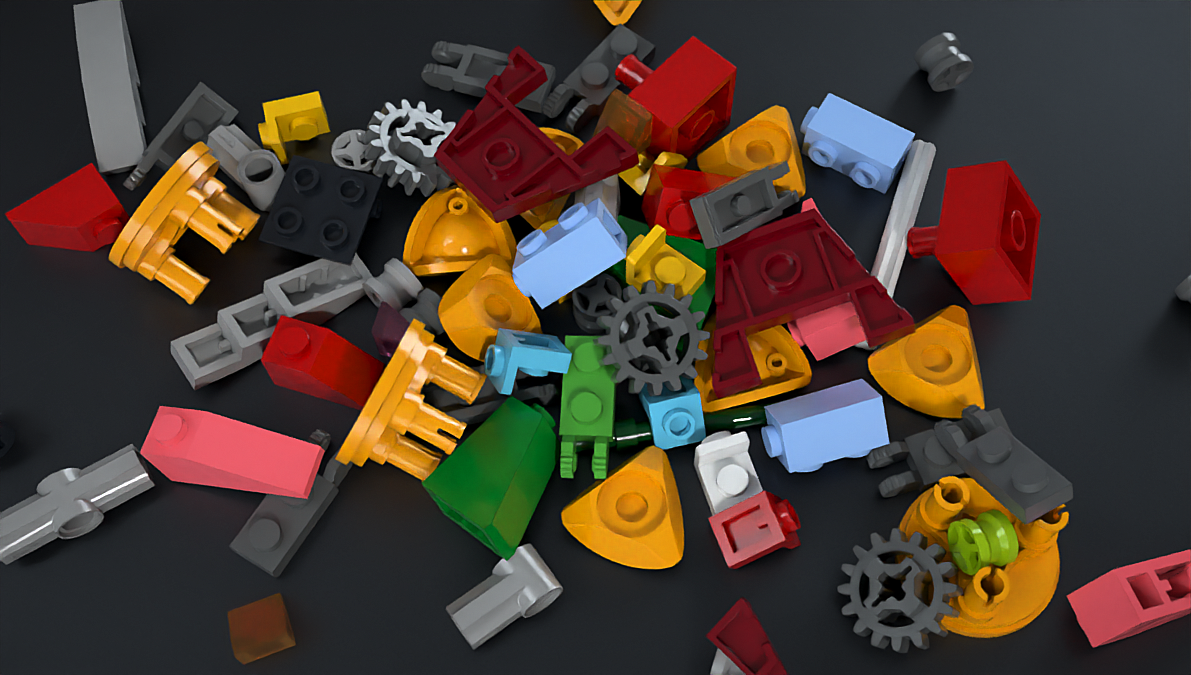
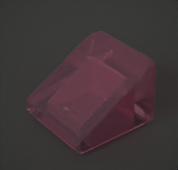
(388, 329)

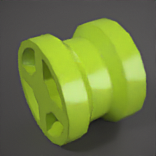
(982, 541)

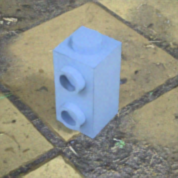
(855, 142)
(569, 253)
(825, 426)

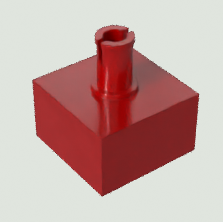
(685, 95)
(984, 234)

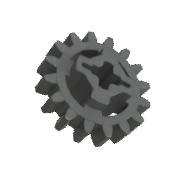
(410, 149)
(662, 355)
(916, 577)

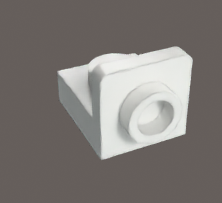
(726, 470)

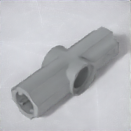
(72, 502)

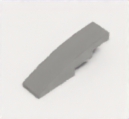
(110, 85)
(244, 329)

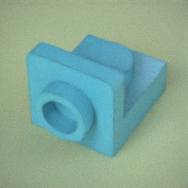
(524, 351)
(675, 415)

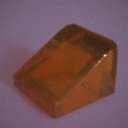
(627, 120)
(260, 629)

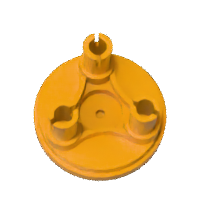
(182, 200)
(399, 407)
(996, 597)

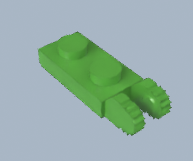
(586, 406)

